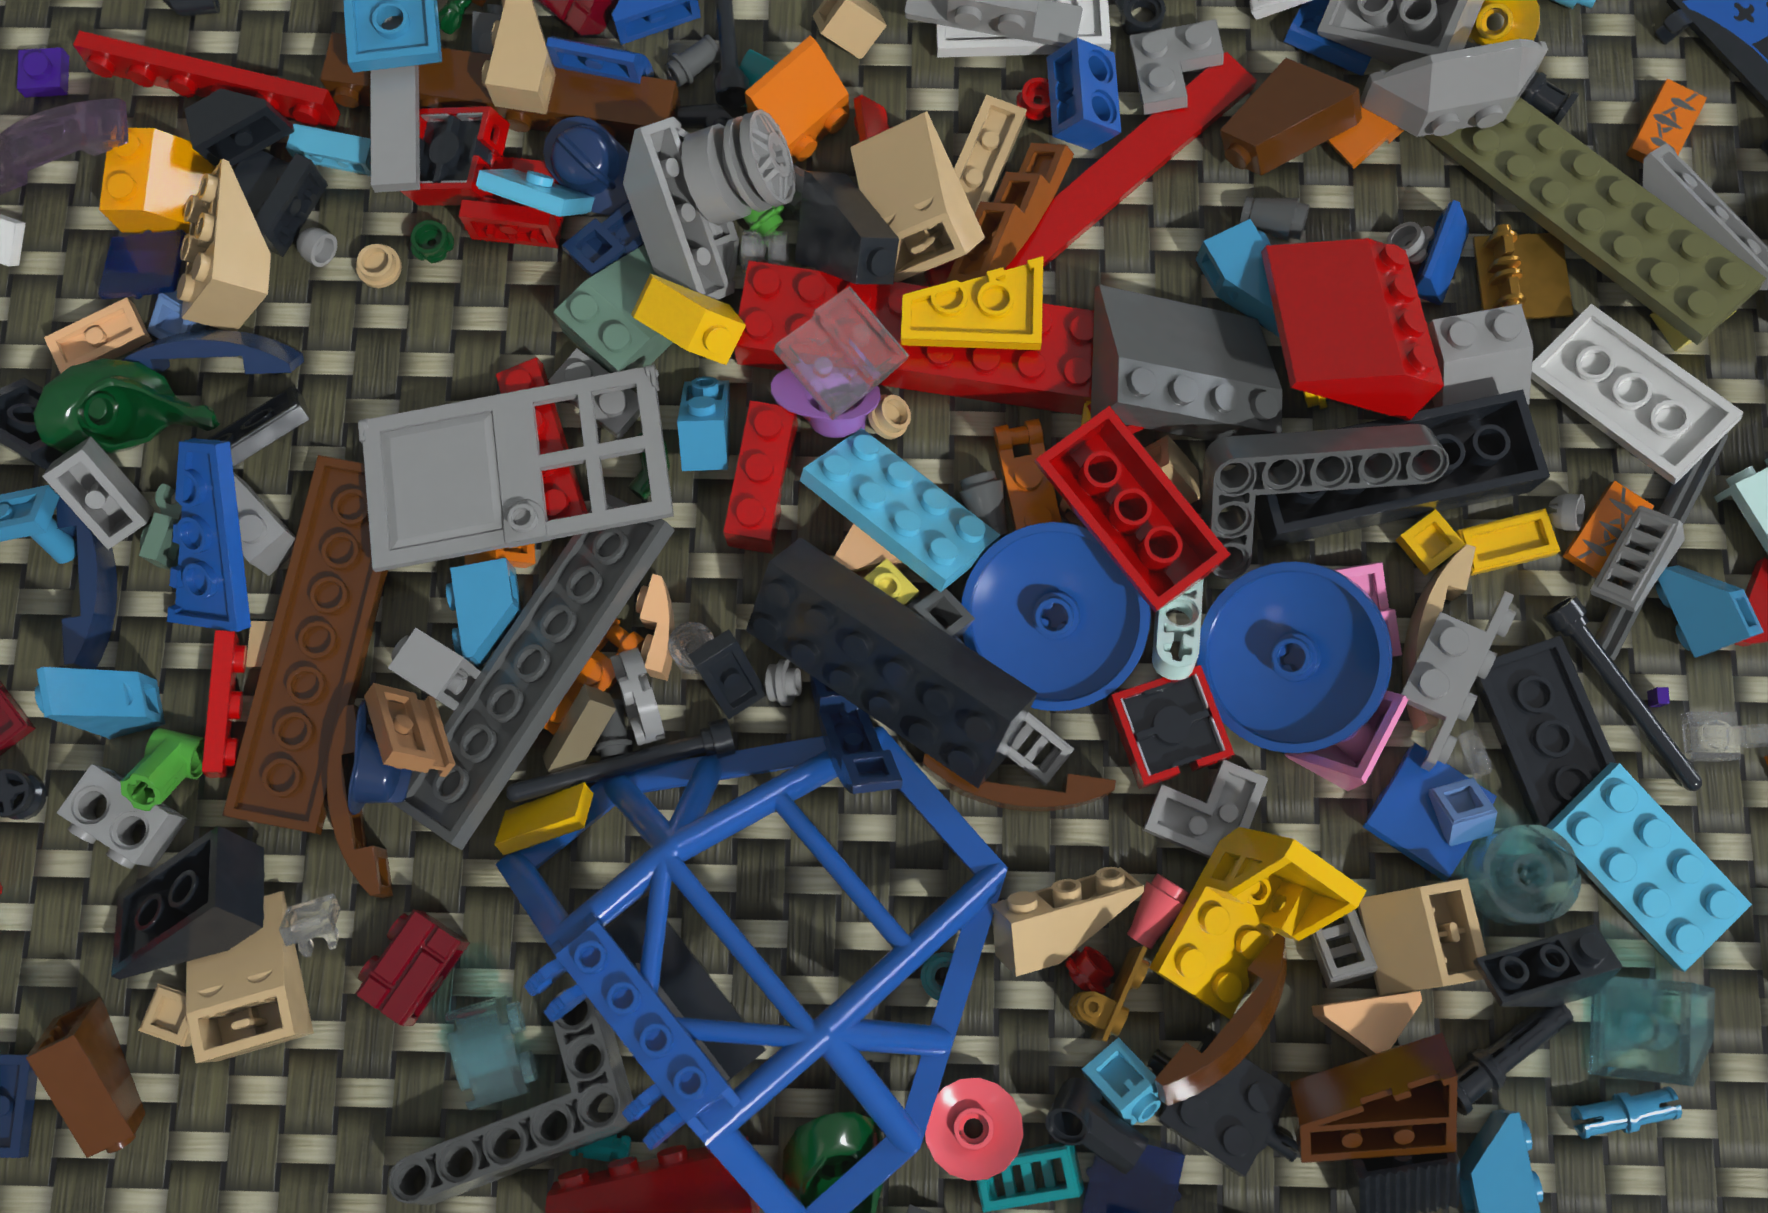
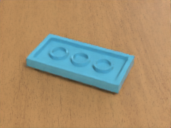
(900, 508)
(1649, 867)

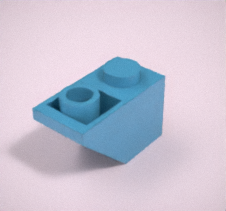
(704, 424)
(485, 607)
(1707, 610)
(1498, 1169)

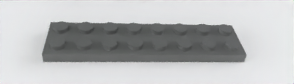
(532, 673)

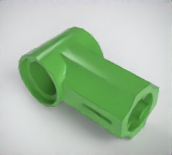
(165, 764)

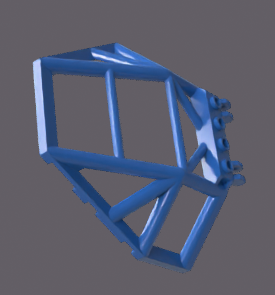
(667, 1043)

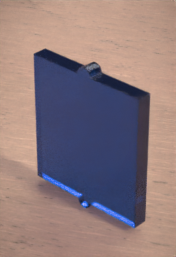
(142, 264)
(1145, 1189)

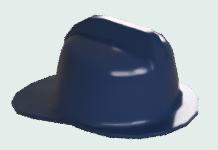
(588, 161)
(370, 778)

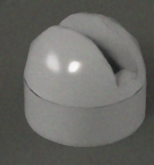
(316, 246)
(1569, 512)

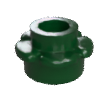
(423, 234)

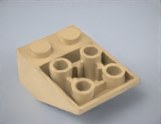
(917, 195)
(222, 254)
(247, 993)

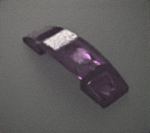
(59, 131)

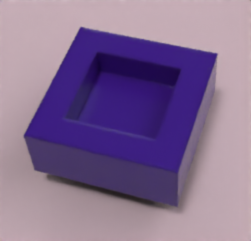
(43, 72)

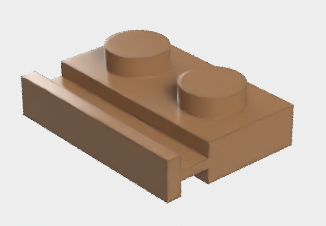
(408, 730)

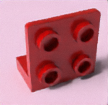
(510, 221)

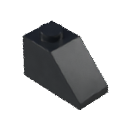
(234, 126)

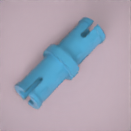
(1626, 1112)

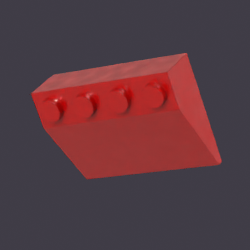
(1353, 324)
(667, 1184)

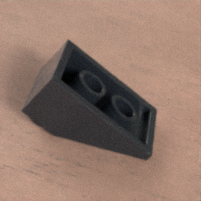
(191, 905)

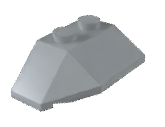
(1454, 87)
(1686, 193)
(674, 231)

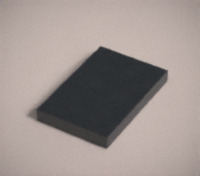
(264, 424)

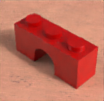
(759, 477)

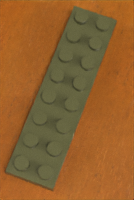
(1607, 219)

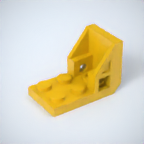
(1243, 898)

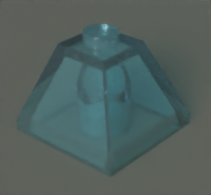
(1651, 1030)

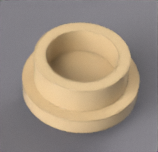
(378, 265)
(890, 417)

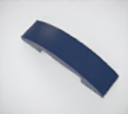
(605, 242)
(259, 353)
(88, 634)
(853, 744)

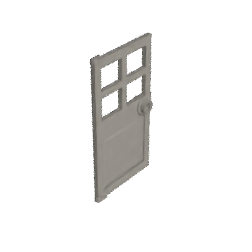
(473, 478)

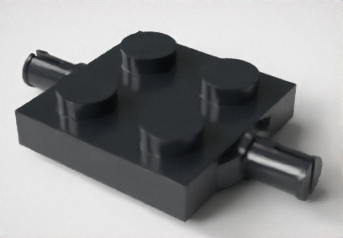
(1232, 1116)

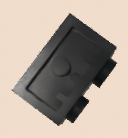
(280, 195)

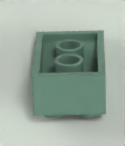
(601, 319)

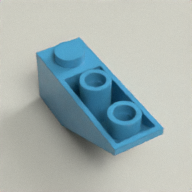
(1237, 271)
(100, 700)

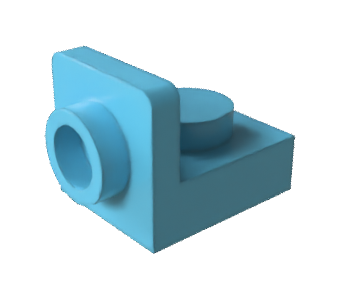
(1124, 1082)

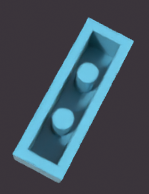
(331, 149)

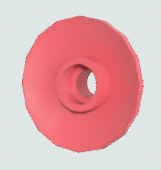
(1001, 1134)

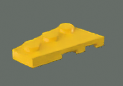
(978, 313)

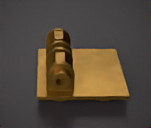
(1524, 272)
(1107, 1013)

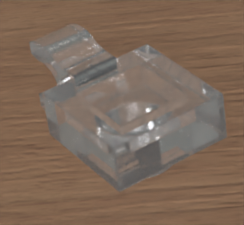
(1718, 736)

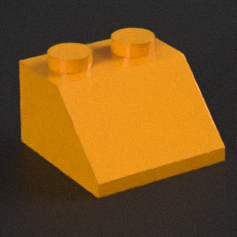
(151, 181)

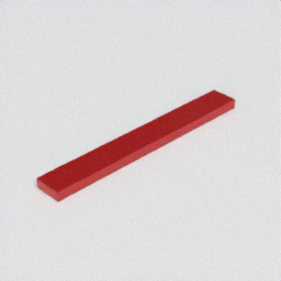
(1134, 161)

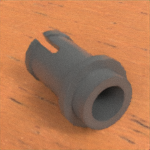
(692, 60)
(614, 737)

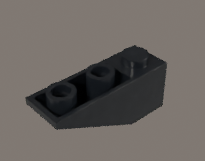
(1550, 969)

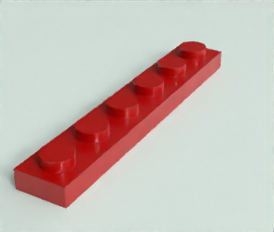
(201, 78)

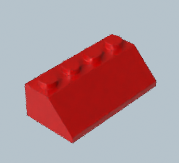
(1132, 509)

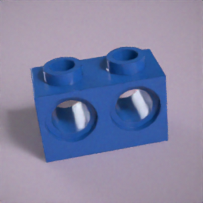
(1083, 94)

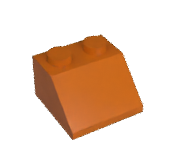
(802, 98)

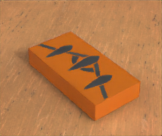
(1667, 120)
(1603, 528)

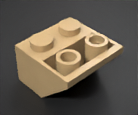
(1423, 937)

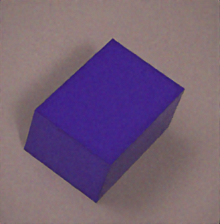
(1658, 697)

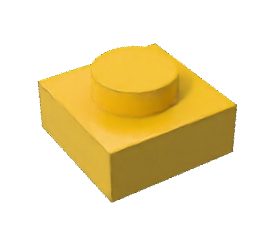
(1430, 542)

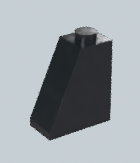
(844, 231)

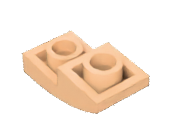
(656, 614)

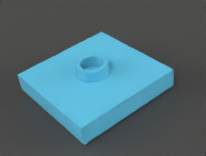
(535, 191)

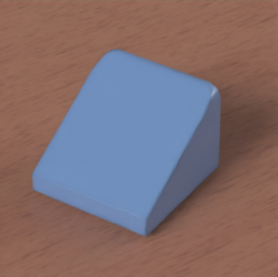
(167, 317)
(1463, 811)

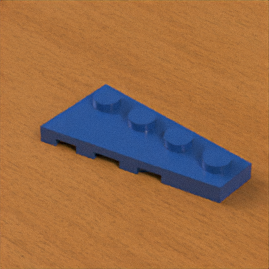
(210, 557)

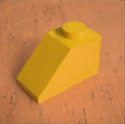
(689, 319)

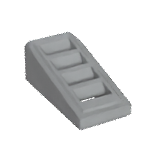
(1650, 531)
(1053, 760)
(1359, 947)

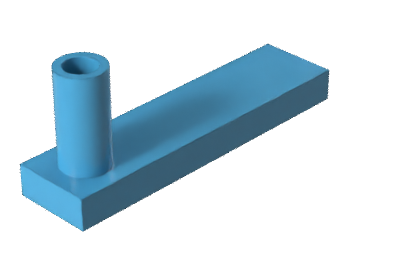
(30, 514)

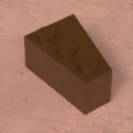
(1379, 1105)

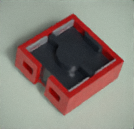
(453, 150)
(1169, 727)

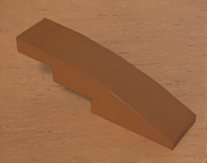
(1015, 210)

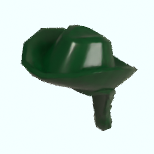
(114, 404)
(823, 1149)

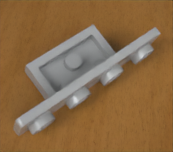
(1025, 20)
(1447, 670)

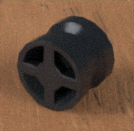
(30, 803)

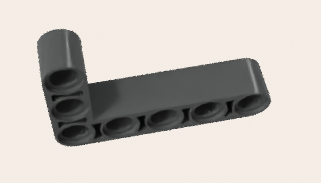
(1302, 473)
(532, 1125)

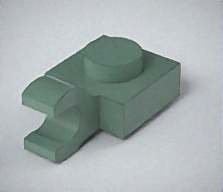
(157, 536)

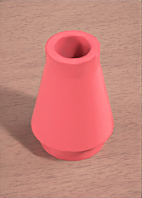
(1157, 910)

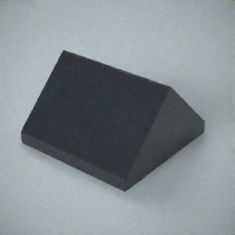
(18, 425)

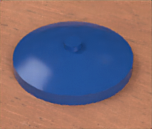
(1056, 614)
(1295, 656)

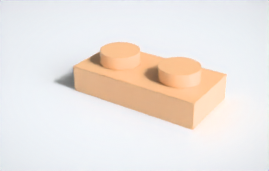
(98, 336)

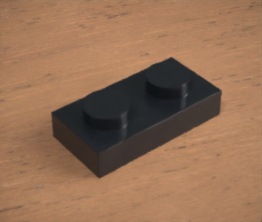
(728, 674)

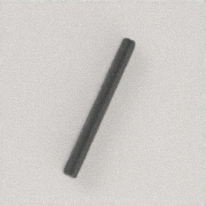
(1678, 505)

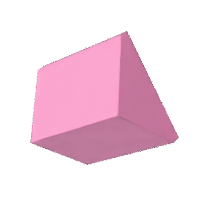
(1353, 759)

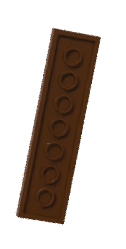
(310, 657)

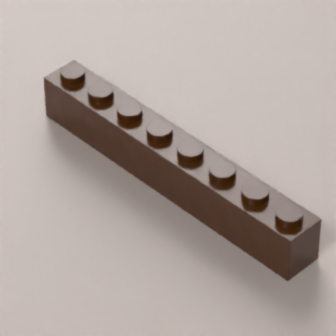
(458, 83)

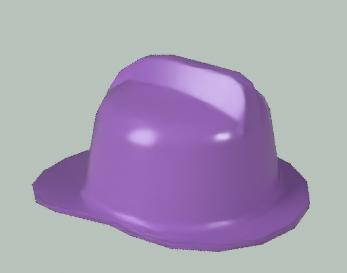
(795, 398)

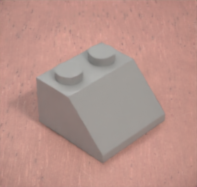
(1482, 354)

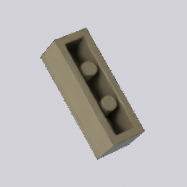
(579, 730)

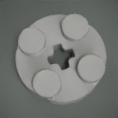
(638, 696)

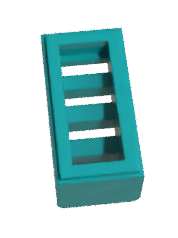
(1052, 1191)

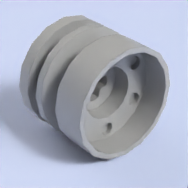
(738, 167)

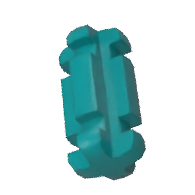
(606, 1149)

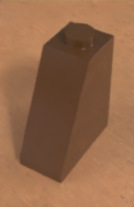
(1289, 117)
(89, 1078)

